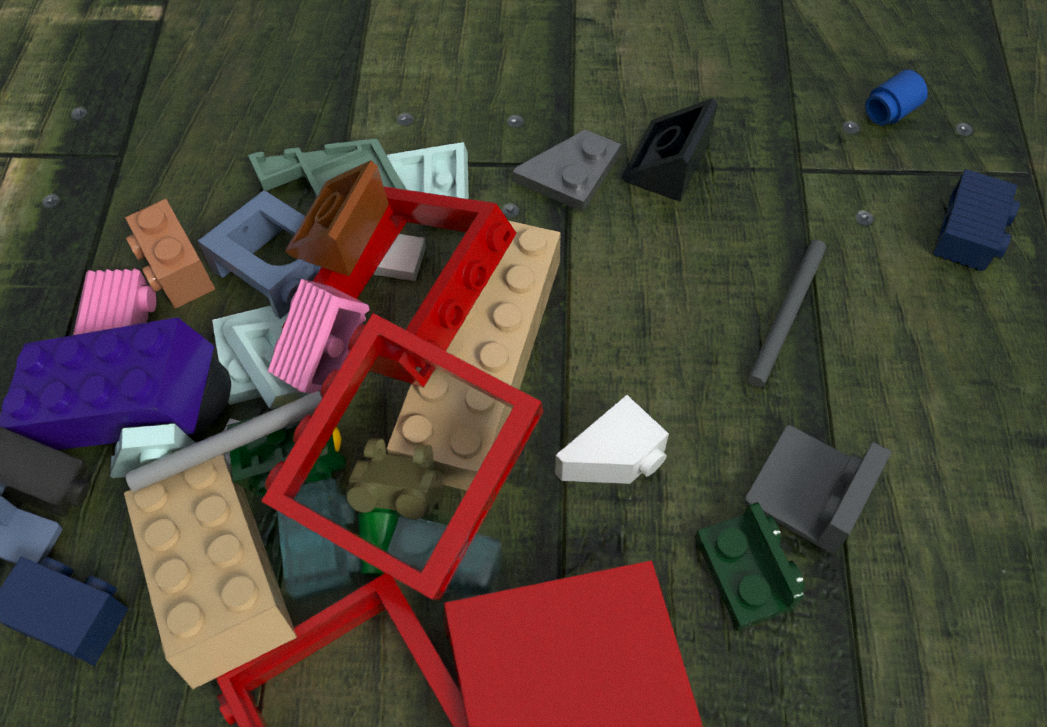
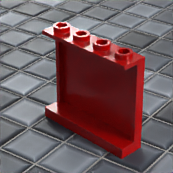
(571, 654)

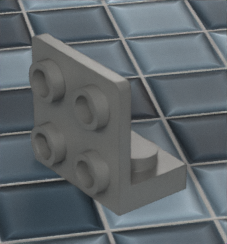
(816, 487)

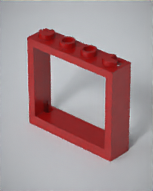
(457, 286)
(337, 394)
(323, 628)

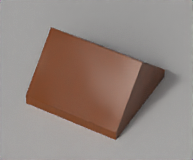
(341, 220)

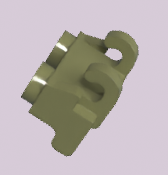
(396, 482)

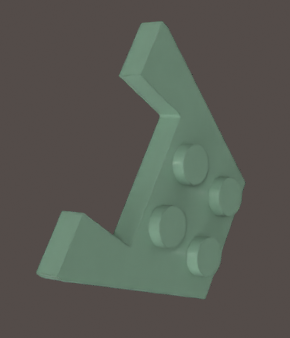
(323, 164)

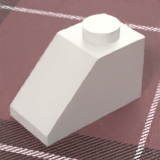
(614, 447)

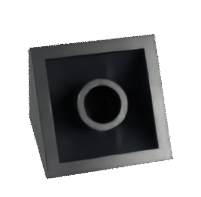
(672, 150)

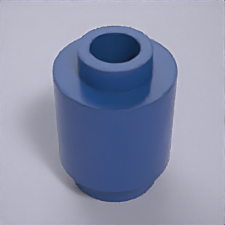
(896, 97)

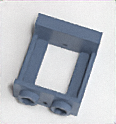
(234, 241)

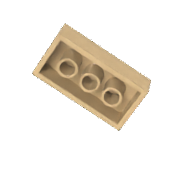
(207, 572)

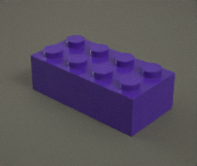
(107, 380)

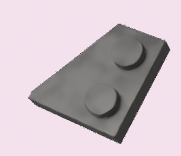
(570, 169)

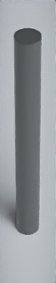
(786, 314)

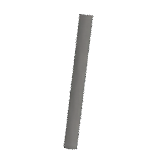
(223, 442)

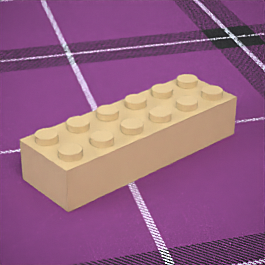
(495, 339)

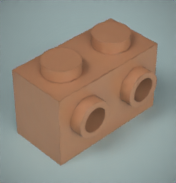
(170, 254)

